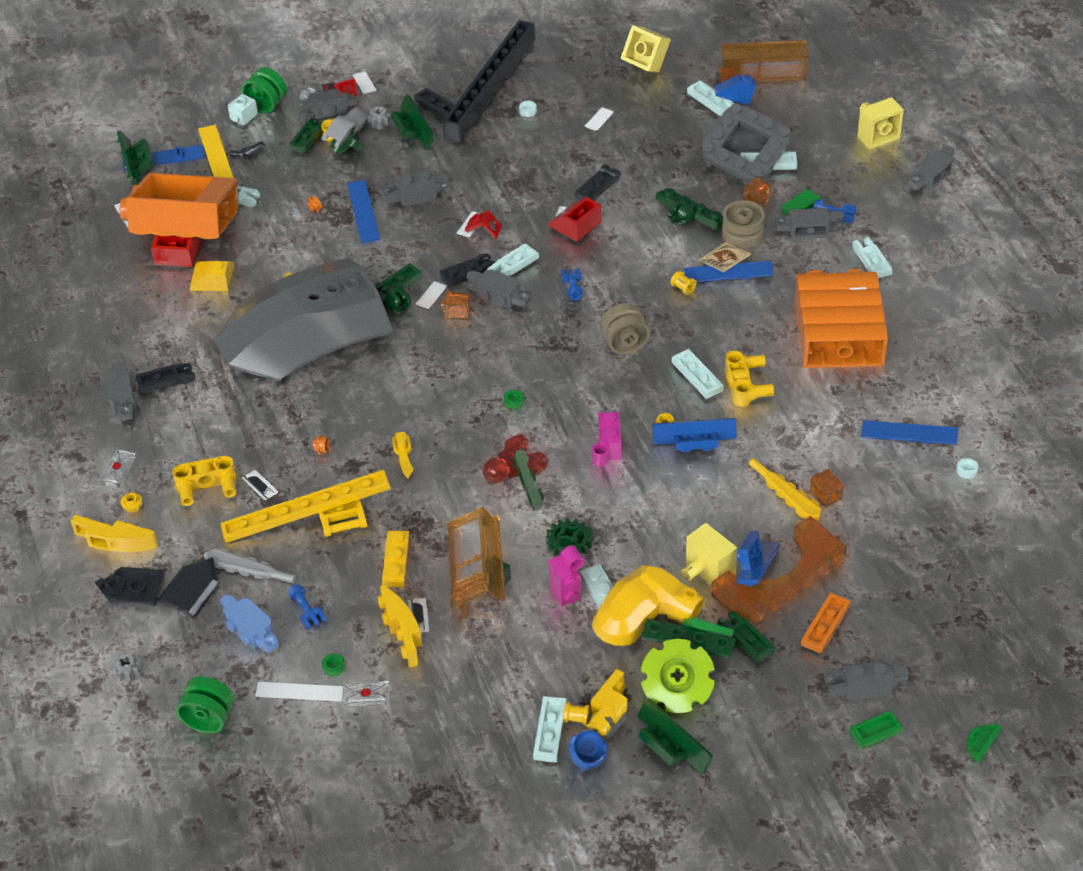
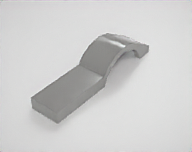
(343, 124)

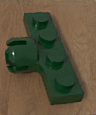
(686, 209)
(392, 288)

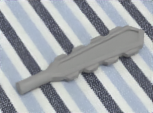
(246, 566)

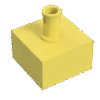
(645, 48)
(880, 122)
(708, 555)

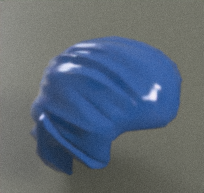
(587, 749)

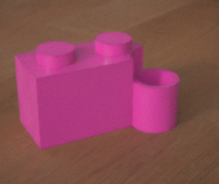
(609, 439)
(564, 577)

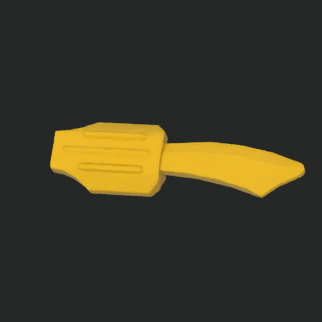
(402, 447)

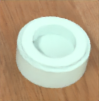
(527, 108)
(967, 468)

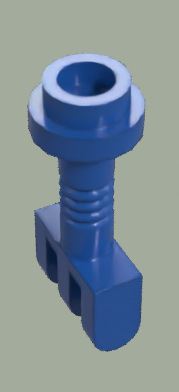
(847, 210)
(574, 291)
(297, 593)

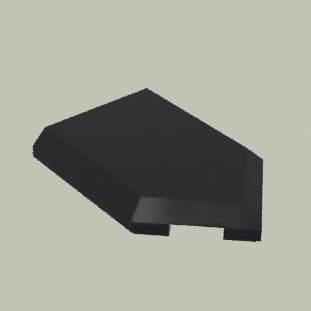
(132, 586)
(191, 587)

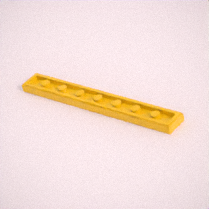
(305, 506)

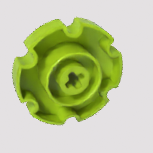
(691, 663)

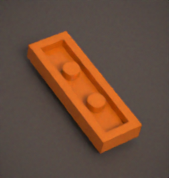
(825, 623)

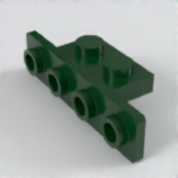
(412, 123)
(136, 157)
(712, 643)
(670, 739)

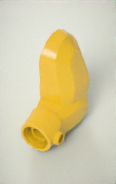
(641, 597)

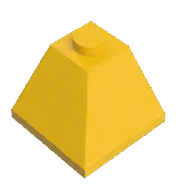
(212, 276)

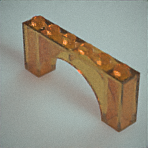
(820, 555)

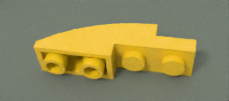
(117, 538)
(401, 622)

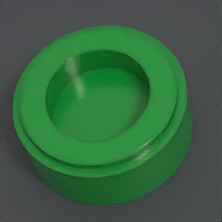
(513, 399)
(333, 665)

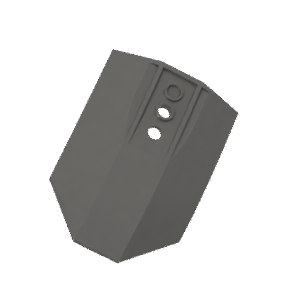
(285, 330)

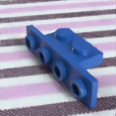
(694, 434)
(755, 558)

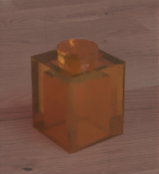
(757, 191)
(456, 305)
(826, 488)

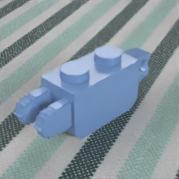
(249, 623)

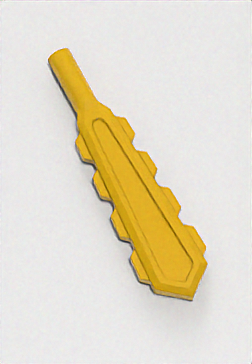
(787, 490)

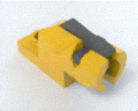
(609, 707)

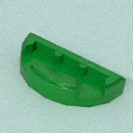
(981, 739)

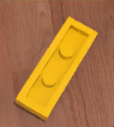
(395, 559)

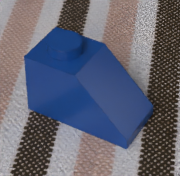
(737, 89)

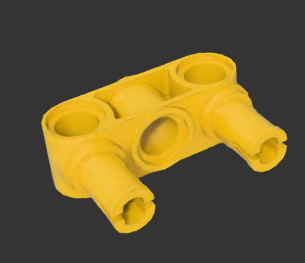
(739, 381)
(204, 475)

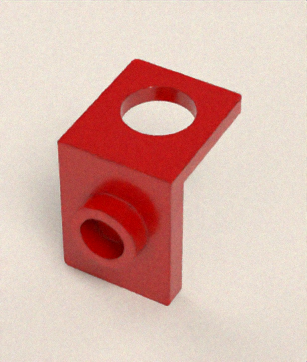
(347, 86)
(484, 219)

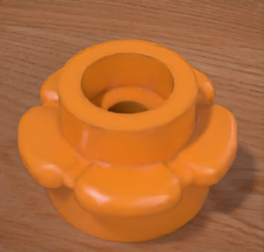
(314, 204)
(321, 444)

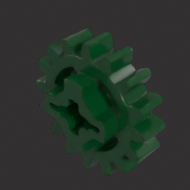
(569, 534)

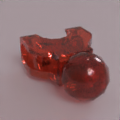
(499, 468)

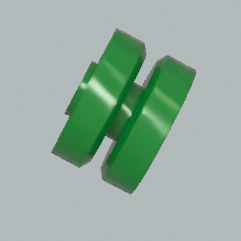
(266, 88)
(205, 705)

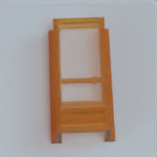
(765, 60)
(475, 559)

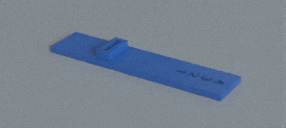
(177, 155)
(363, 211)
(739, 271)
(910, 432)

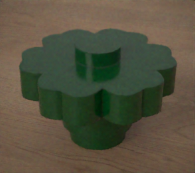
(349, 141)

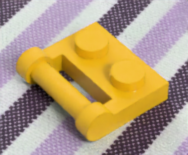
(343, 512)

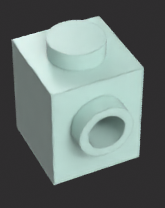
(242, 109)

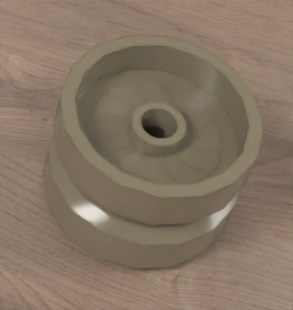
(743, 224)
(625, 328)

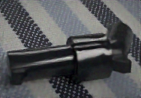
(247, 151)

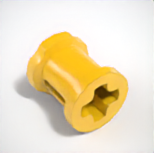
(683, 286)
(576, 713)

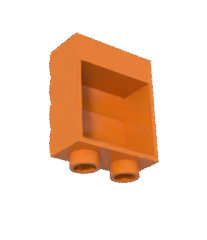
(180, 205)
(839, 323)

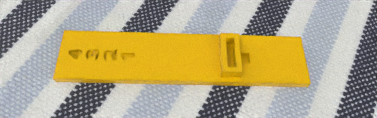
(215, 152)

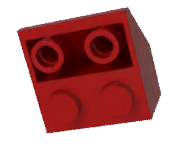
(578, 218)
(175, 250)

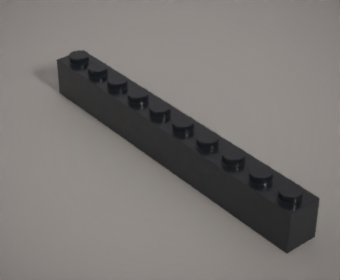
(488, 81)

